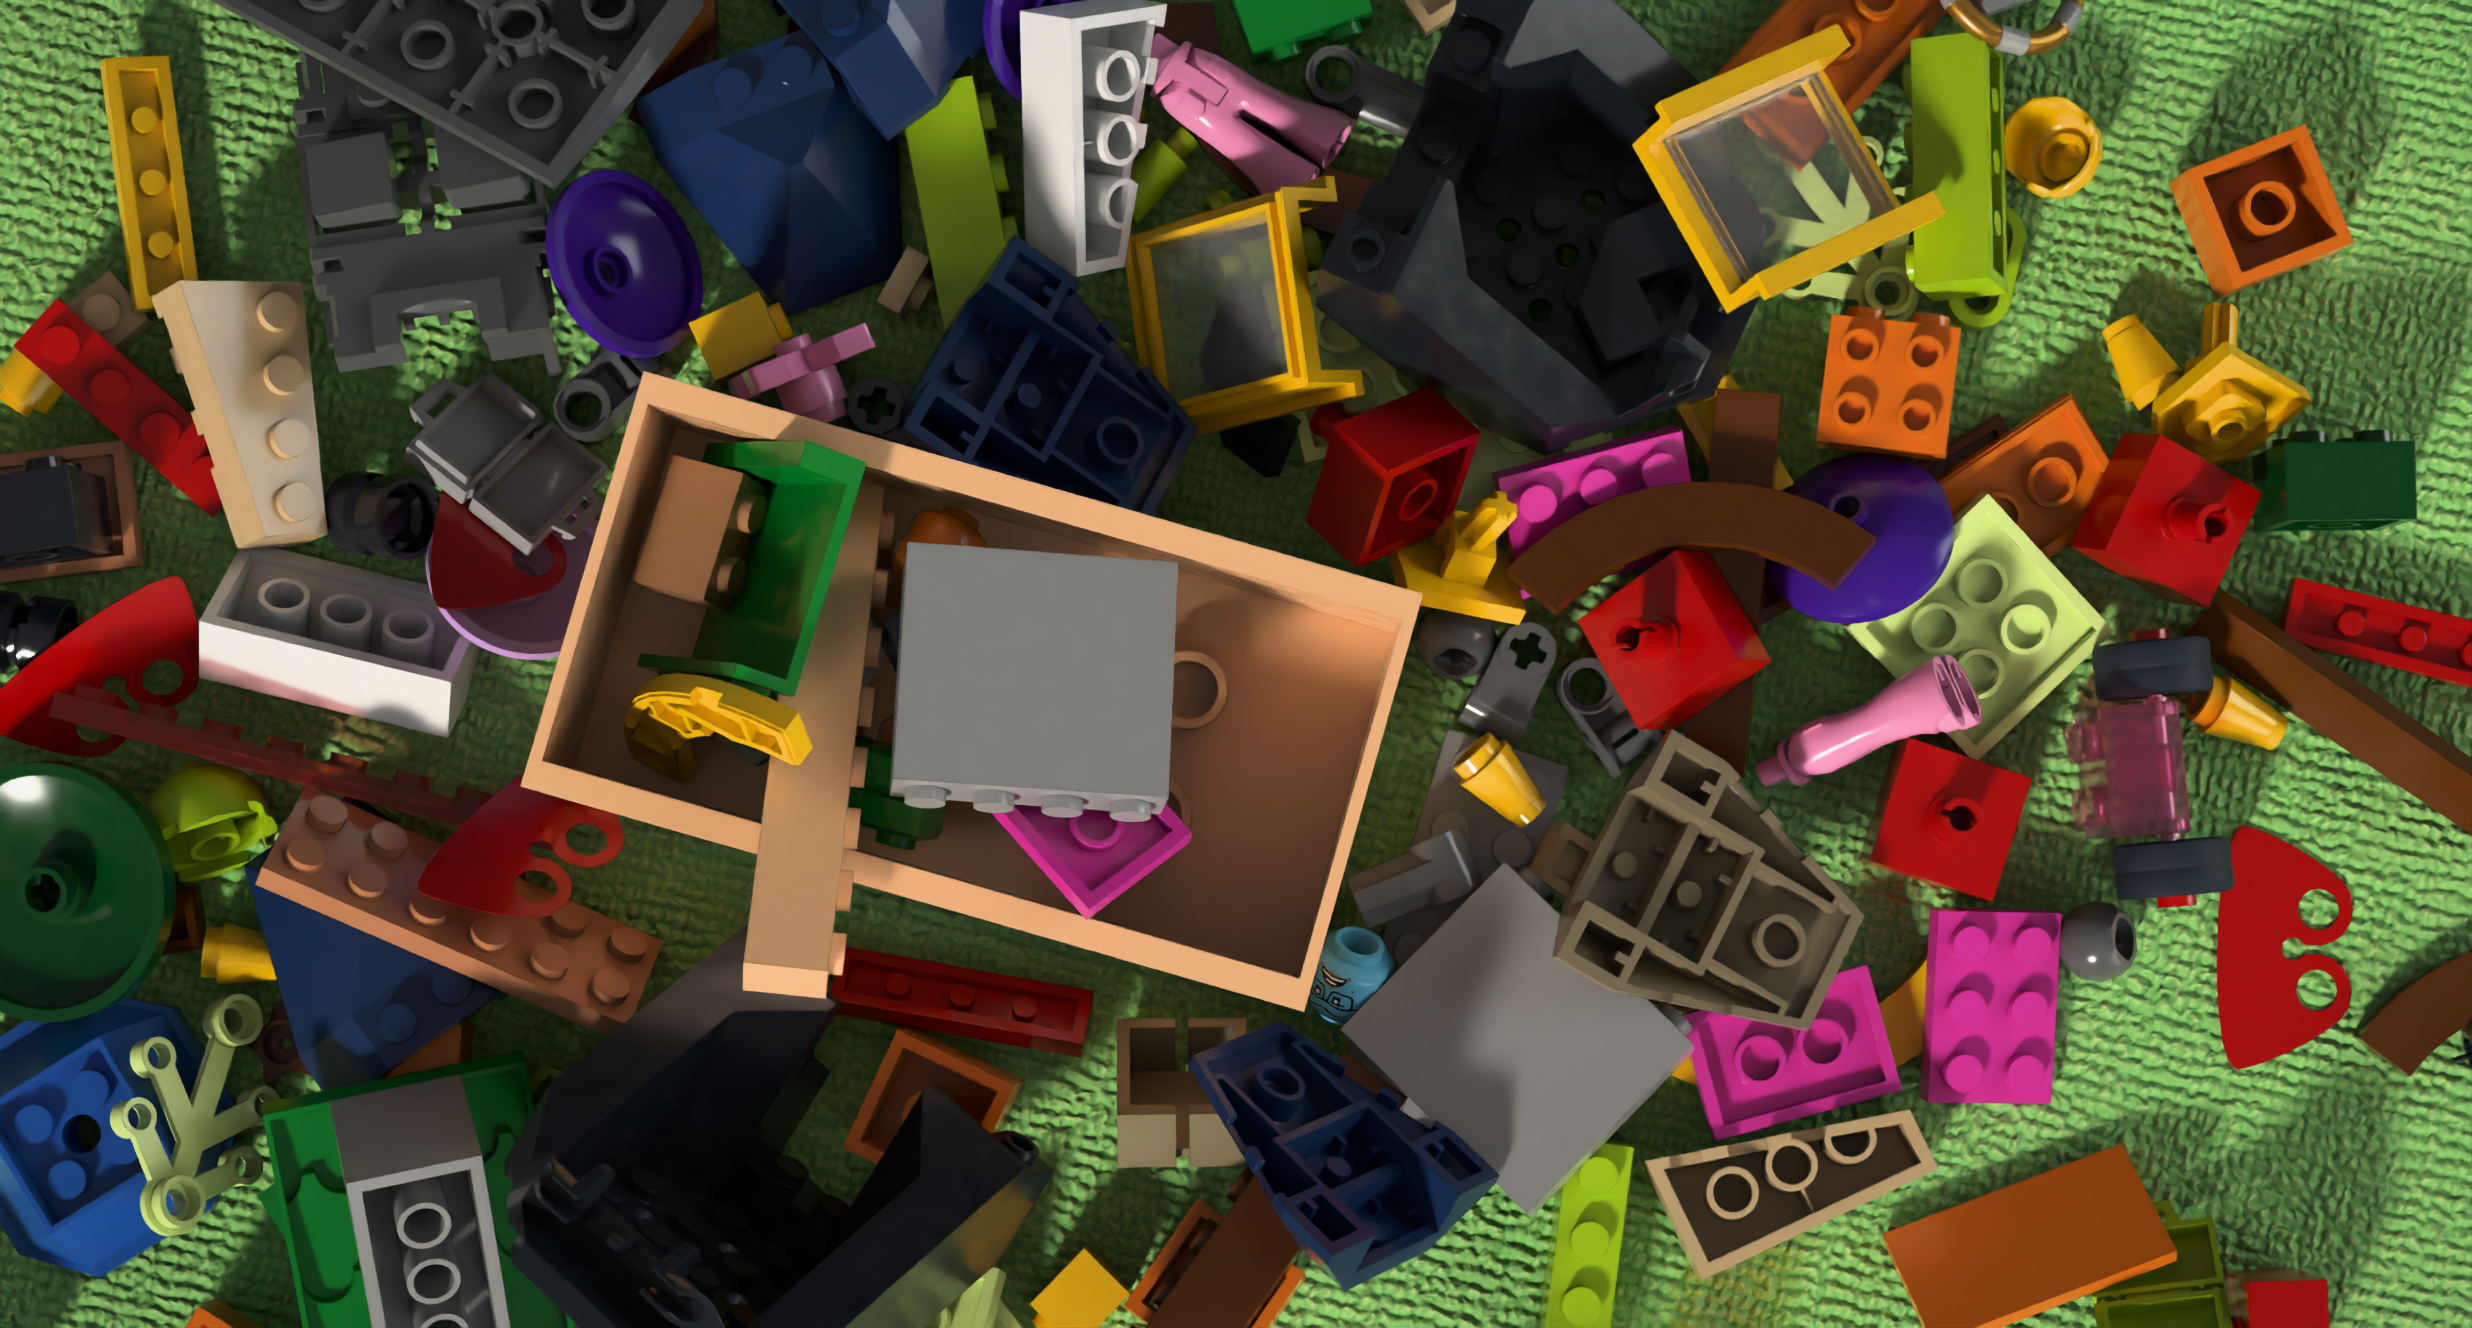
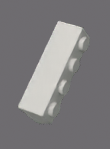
(336, 640)

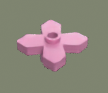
(806, 374)

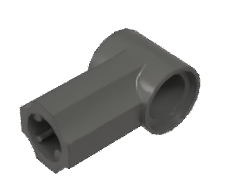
(1373, 92)
(1428, 874)

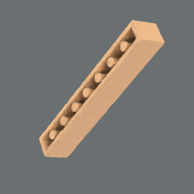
(806, 805)

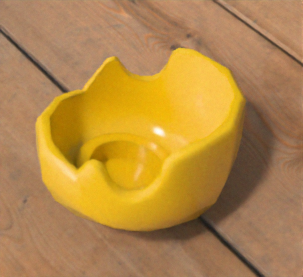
(2052, 146)

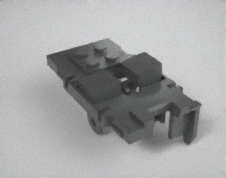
(380, 274)

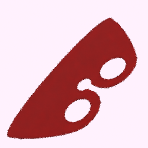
(475, 563)
(117, 641)
(493, 848)
(2254, 978)

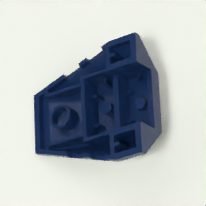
(892, 51)
(783, 170)
(1046, 391)
(355, 997)
(1336, 1160)

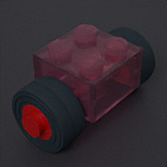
(2136, 769)

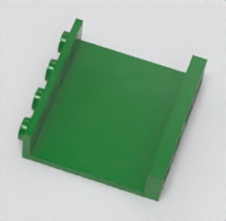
(788, 566)

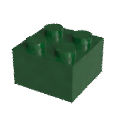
(2335, 485)

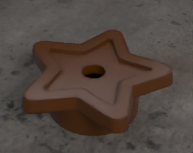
(268, 1047)

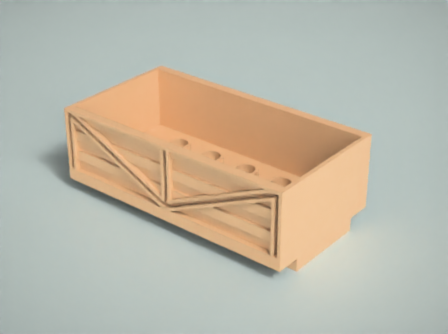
(1271, 730)

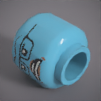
(1349, 973)

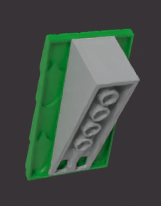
(403, 1199)

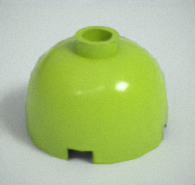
(210, 818)

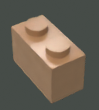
(701, 533)

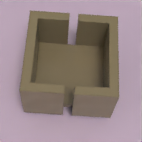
(1164, 1110)

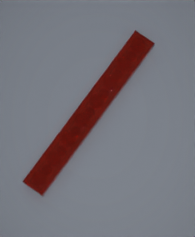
(278, 757)

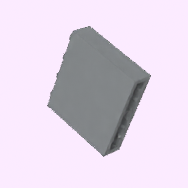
(1034, 681)
(1514, 1043)

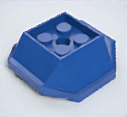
(55, 1193)

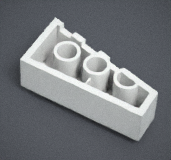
(1082, 126)

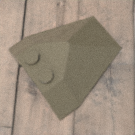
(1704, 898)

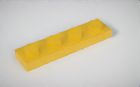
(148, 175)

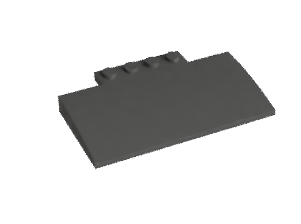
(504, 74)

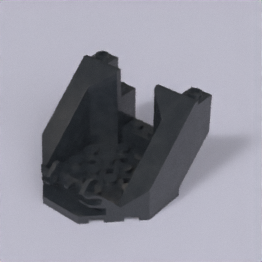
(1515, 127)
(665, 1195)

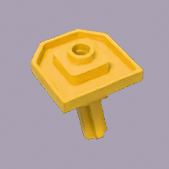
(2225, 397)
(1463, 566)

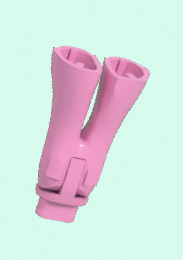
(1213, 95)
(1921, 701)

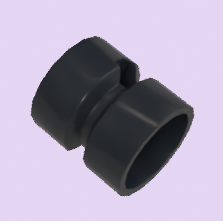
(381, 514)
(31, 627)

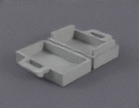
(488, 437)

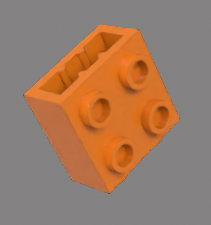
(1889, 384)

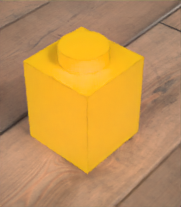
(740, 336)
(1080, 1293)

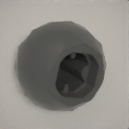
(1455, 643)
(2097, 941)

